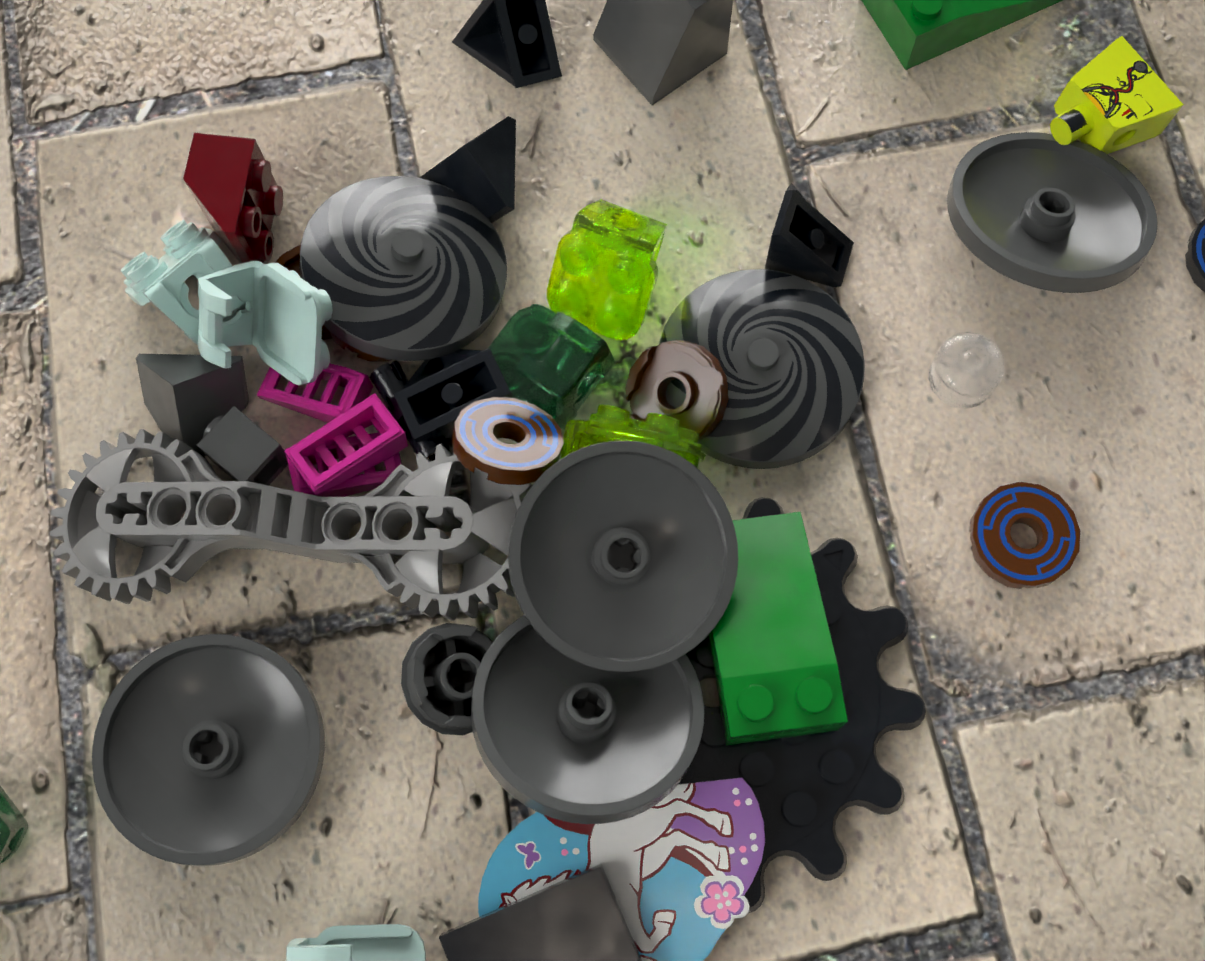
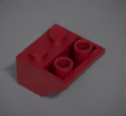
(235, 193)

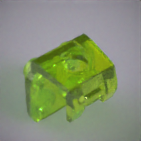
(607, 269)
(615, 425)

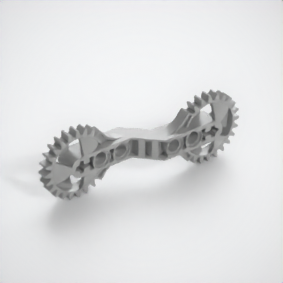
(283, 523)

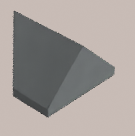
(190, 392)

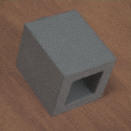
(243, 449)

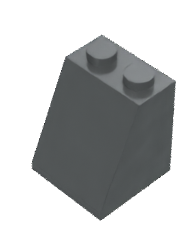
(663, 40)

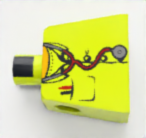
(1114, 102)

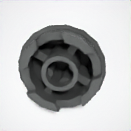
(441, 676)

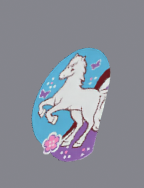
(671, 868)

